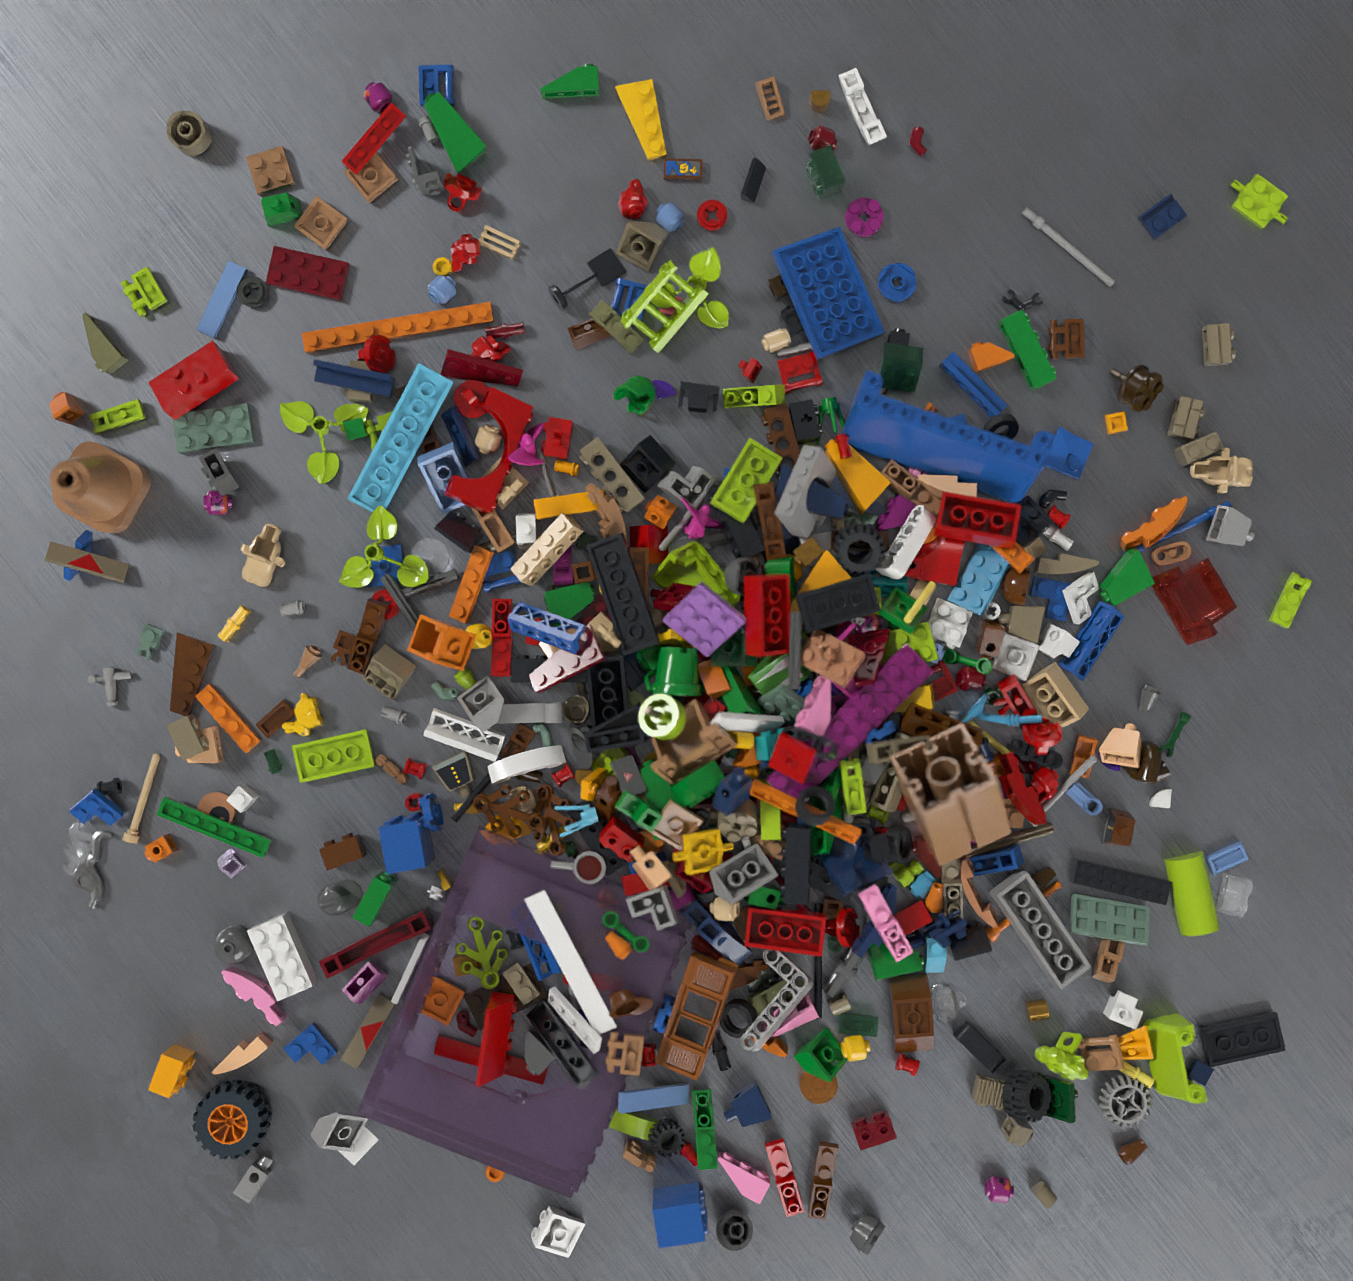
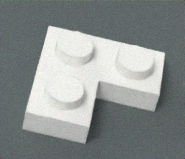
(1077, 594)

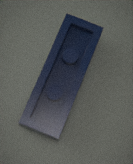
(460, 436)

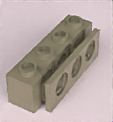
(597, 449)

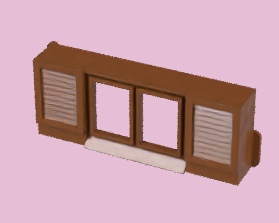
(711, 980)

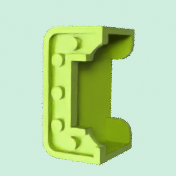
(690, 566)
(1167, 1067)

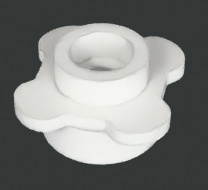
(436, 893)

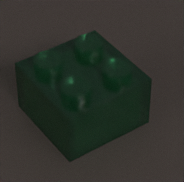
(824, 172)
(900, 366)

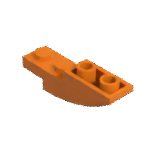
(1161, 523)

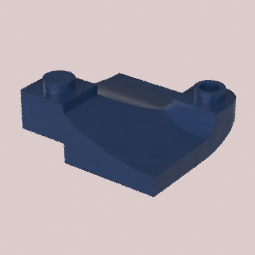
(848, 866)

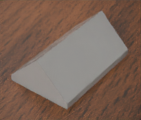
(742, 874)

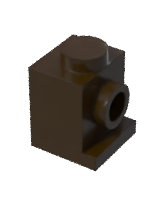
(777, 289)

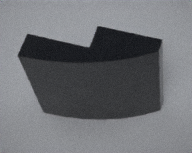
(1031, 523)

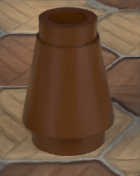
(1131, 1152)

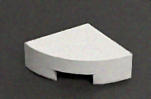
(1161, 799)

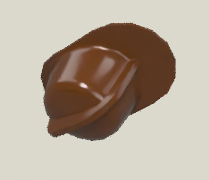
(628, 1004)

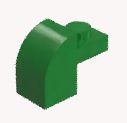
(640, 810)

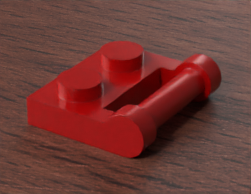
(796, 367)
(944, 685)

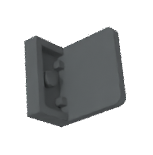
(427, 183)

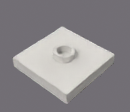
(1016, 656)

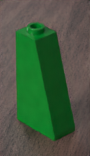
(455, 135)
(739, 697)
(657, 788)

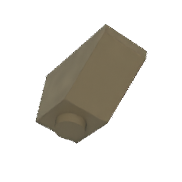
(1017, 1131)

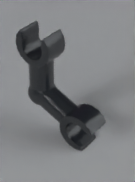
(1019, 305)

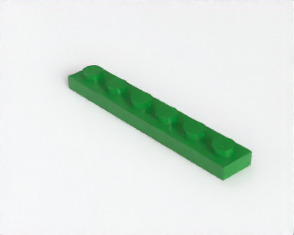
(214, 827)

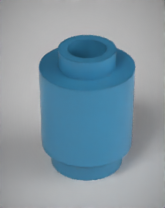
(922, 885)

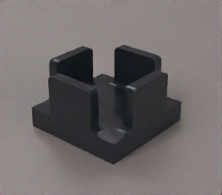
(698, 396)

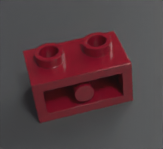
(873, 1130)

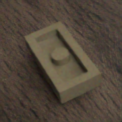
(521, 983)

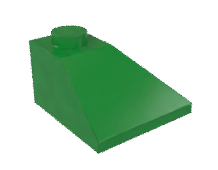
(821, 1056)

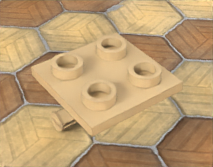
(513, 486)
(605, 633)

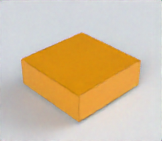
(1116, 422)

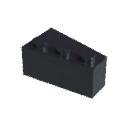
(616, 732)

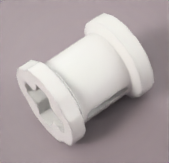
(995, 613)

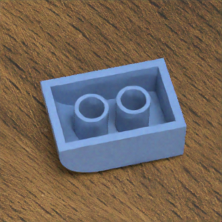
(437, 469)

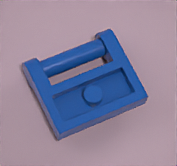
(430, 81)
(634, 293)
(499, 564)

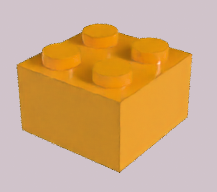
(172, 1071)

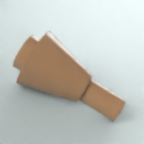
(309, 657)

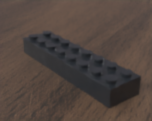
(1120, 881)
(562, 1044)

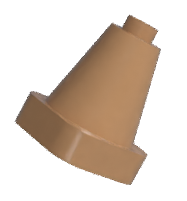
(104, 488)

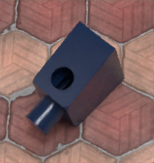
(732, 791)
(748, 1106)

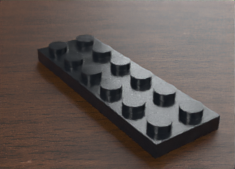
(623, 594)

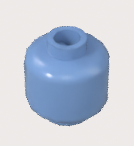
(670, 216)
(441, 289)

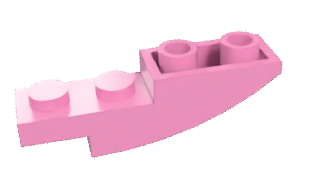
(885, 923)
(250, 986)

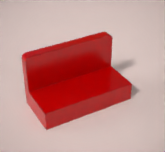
(913, 918)

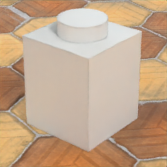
(242, 798)

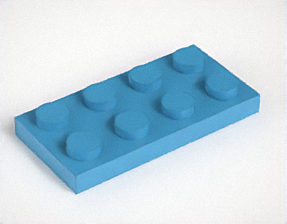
(979, 580)

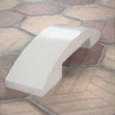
(860, 107)
(526, 762)

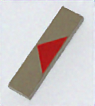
(86, 562)
(368, 1031)

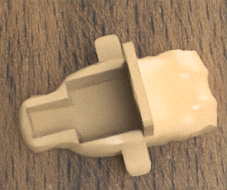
(1223, 471)
(262, 556)

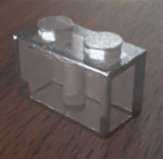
(1233, 895)

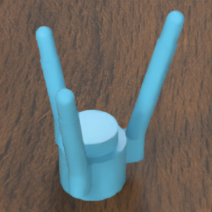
(588, 817)

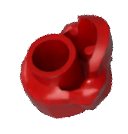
(632, 200)
(464, 251)
(489, 348)
(1044, 783)

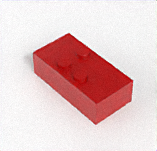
(193, 380)
(977, 520)
(767, 614)
(785, 930)

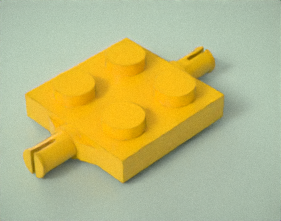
(702, 851)

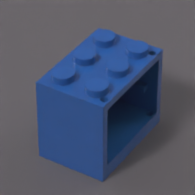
(406, 843)
(680, 1215)

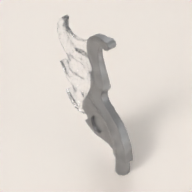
(82, 861)

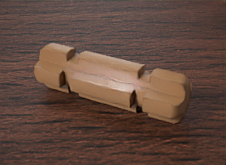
(391, 769)

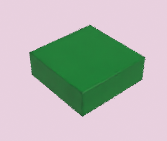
(354, 429)

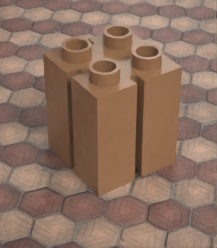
(962, 797)

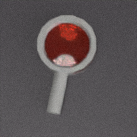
(587, 867)

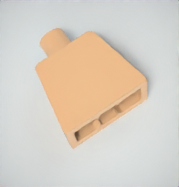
(1122, 747)
(215, 753)
(651, 876)

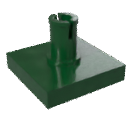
(1062, 1100)

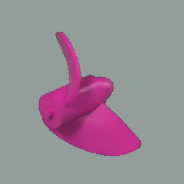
(526, 453)
(699, 521)

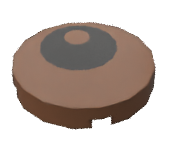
(216, 805)

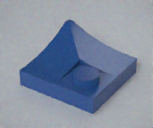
(1068, 454)

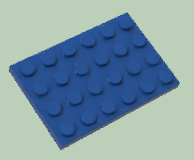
(828, 292)

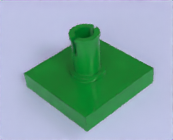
(896, 609)

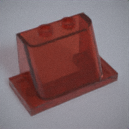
(1194, 599)

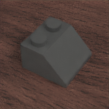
(536, 1053)

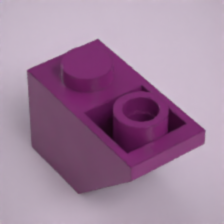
(896, 514)

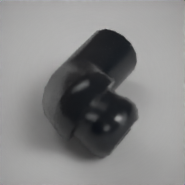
(1051, 495)

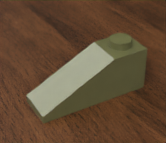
(102, 348)

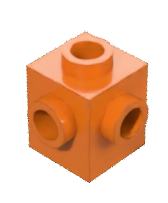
(659, 511)

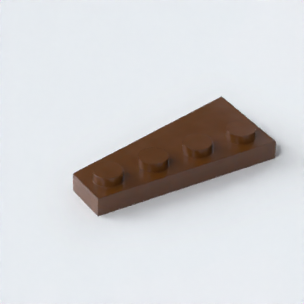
(188, 672)

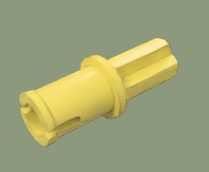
(1135, 1073)

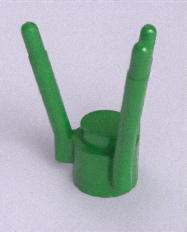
(830, 407)

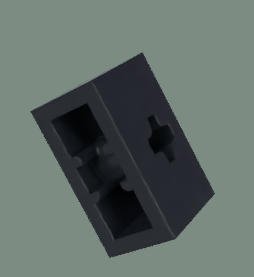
(803, 432)

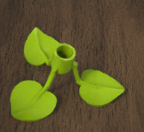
(705, 268)
(300, 414)
(357, 571)

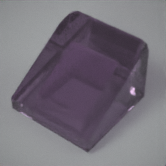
(230, 863)

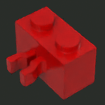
(558, 438)
(1014, 698)

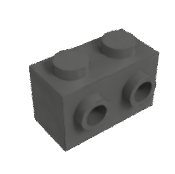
(218, 472)
(870, 771)

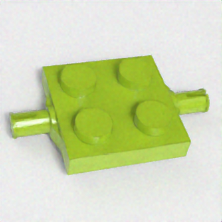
(1259, 201)

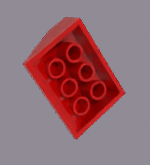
(496, 1037)

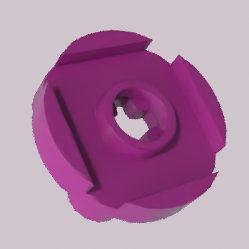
(873, 223)

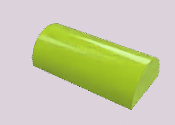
(1192, 894)

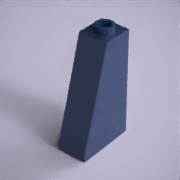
(818, 499)

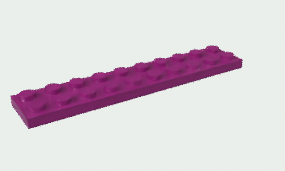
(861, 714)

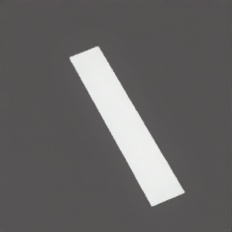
(570, 962)

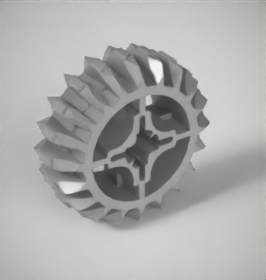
(1120, 1115)

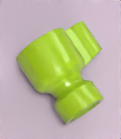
(906, 874)

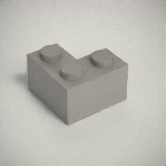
(691, 487)
(658, 903)

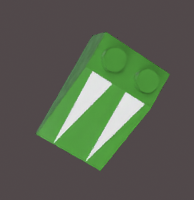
(774, 671)

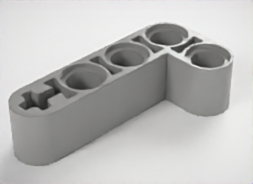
(531, 712)

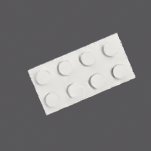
(282, 956)

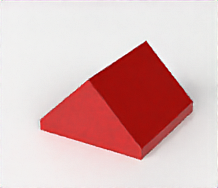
(649, 537)

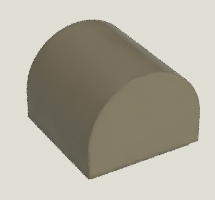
(839, 1004)
(1044, 1194)

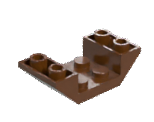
(912, 1013)

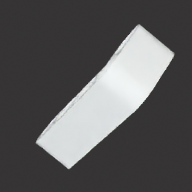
(907, 543)

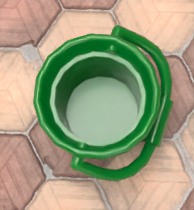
(676, 673)

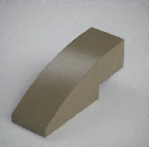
(1063, 564)
(882, 750)

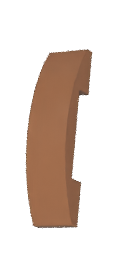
(984, 910)

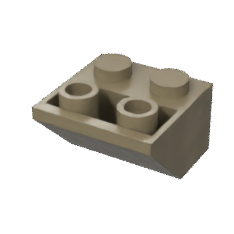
(388, 672)

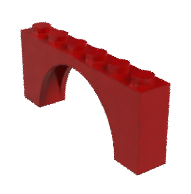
(512, 418)

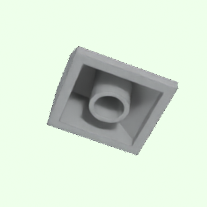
(482, 703)
(338, 1131)

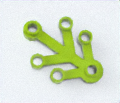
(483, 954)

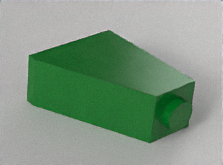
(1126, 578)
(568, 600)
(885, 966)

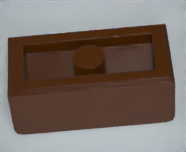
(587, 333)

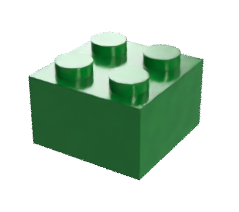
(698, 785)

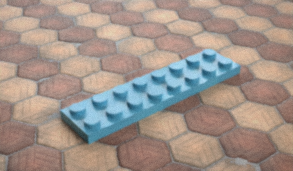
(400, 438)

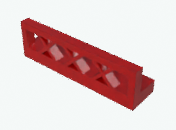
(373, 139)

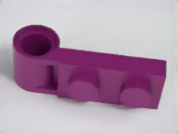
(563, 571)

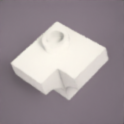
(1056, 641)
(1123, 1010)

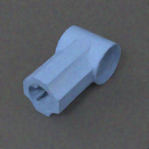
(1083, 798)

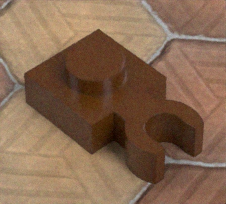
(344, 645)

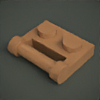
(1102, 1058)

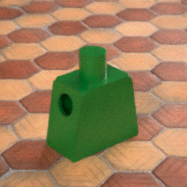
(279, 208)
(766, 896)

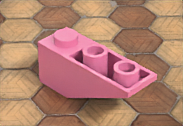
(816, 712)
(802, 1013)
(750, 1182)

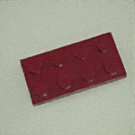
(307, 273)

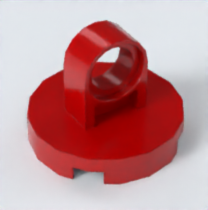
(460, 187)
(377, 354)
(469, 398)
(1042, 735)
(844, 927)

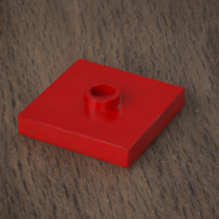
(792, 758)

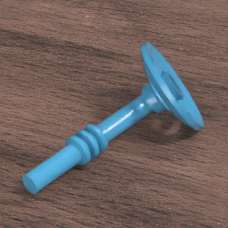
(978, 712)

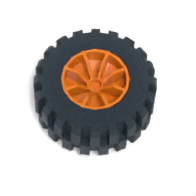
(232, 1119)

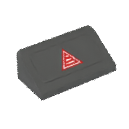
(628, 775)

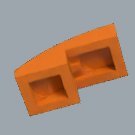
(1083, 749)
(775, 1046)

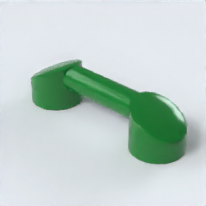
(954, 657)
(638, 943)

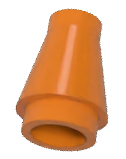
(934, 900)
(618, 945)

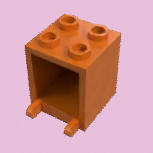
(441, 642)

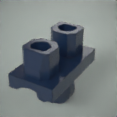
(947, 926)

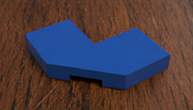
(84, 543)

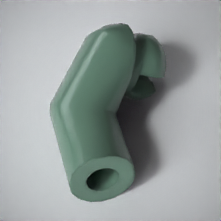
(445, 693)
(545, 733)

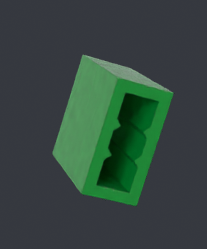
(375, 898)

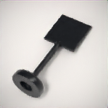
(604, 267)

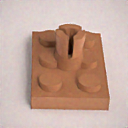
(831, 658)

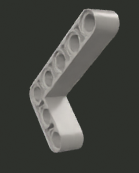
(779, 1000)

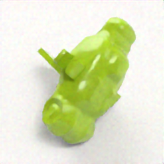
(1063, 1059)

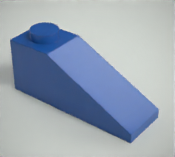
(997, 860)

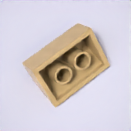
(1055, 696)

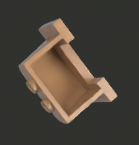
(693, 747)

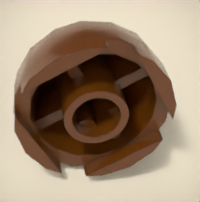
(1015, 586)

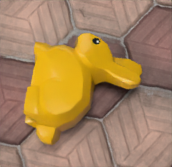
(307, 716)

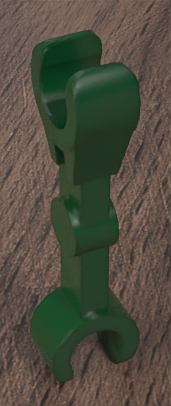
(1183, 719)

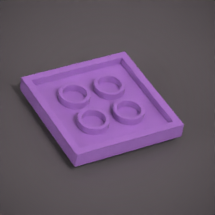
(704, 619)

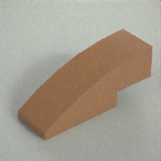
(495, 529)
(1107, 960)

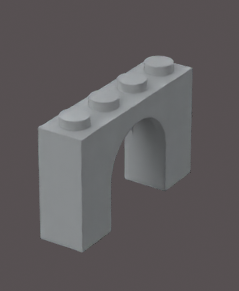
(792, 508)

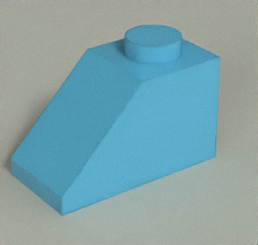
(934, 956)

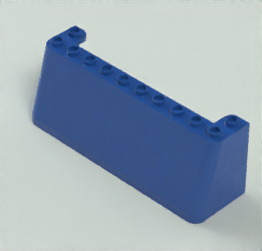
(942, 444)

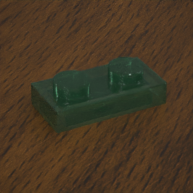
(858, 1024)

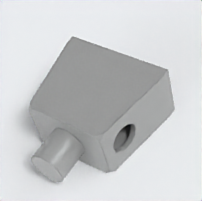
(1230, 527)
(251, 1182)

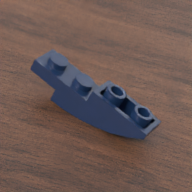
(716, 933)
(870, 933)

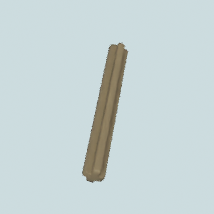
(1013, 839)

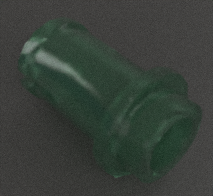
(273, 762)
(836, 948)

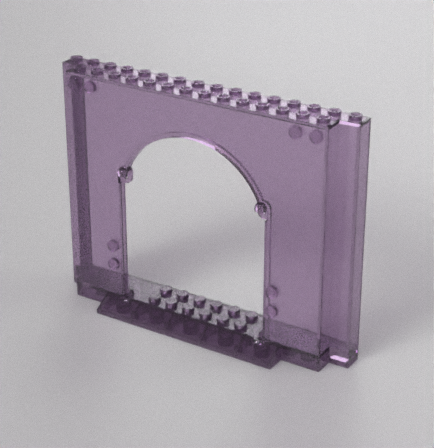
(546, 1134)

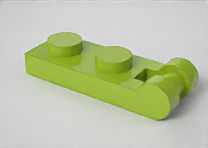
(117, 416)
(1289, 600)
(852, 787)

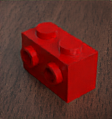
(620, 838)

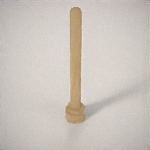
(132, 834)

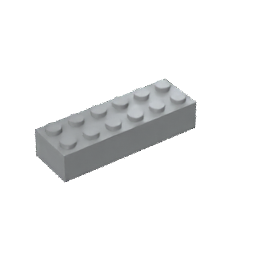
(1040, 929)

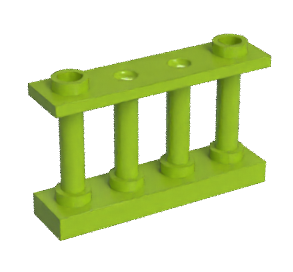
(676, 320)

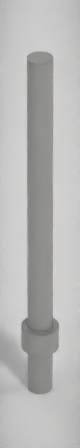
(1039, 222)

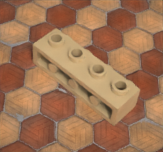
(547, 549)

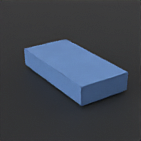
(1226, 858)

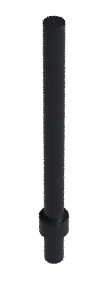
(818, 975)

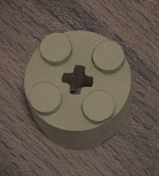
(177, 132)
(739, 823)

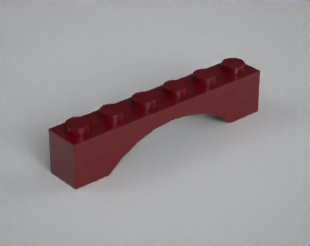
(376, 942)

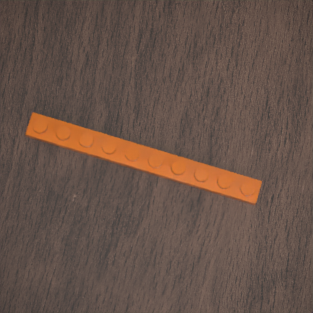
(398, 327)

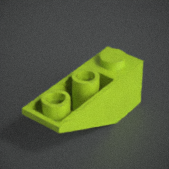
(754, 396)

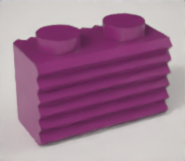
(364, 982)

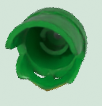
(639, 392)

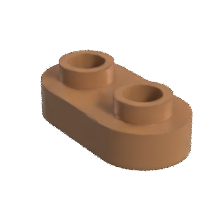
(1170, 553)

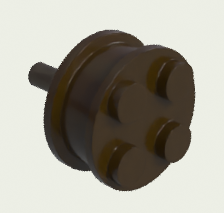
(1138, 387)

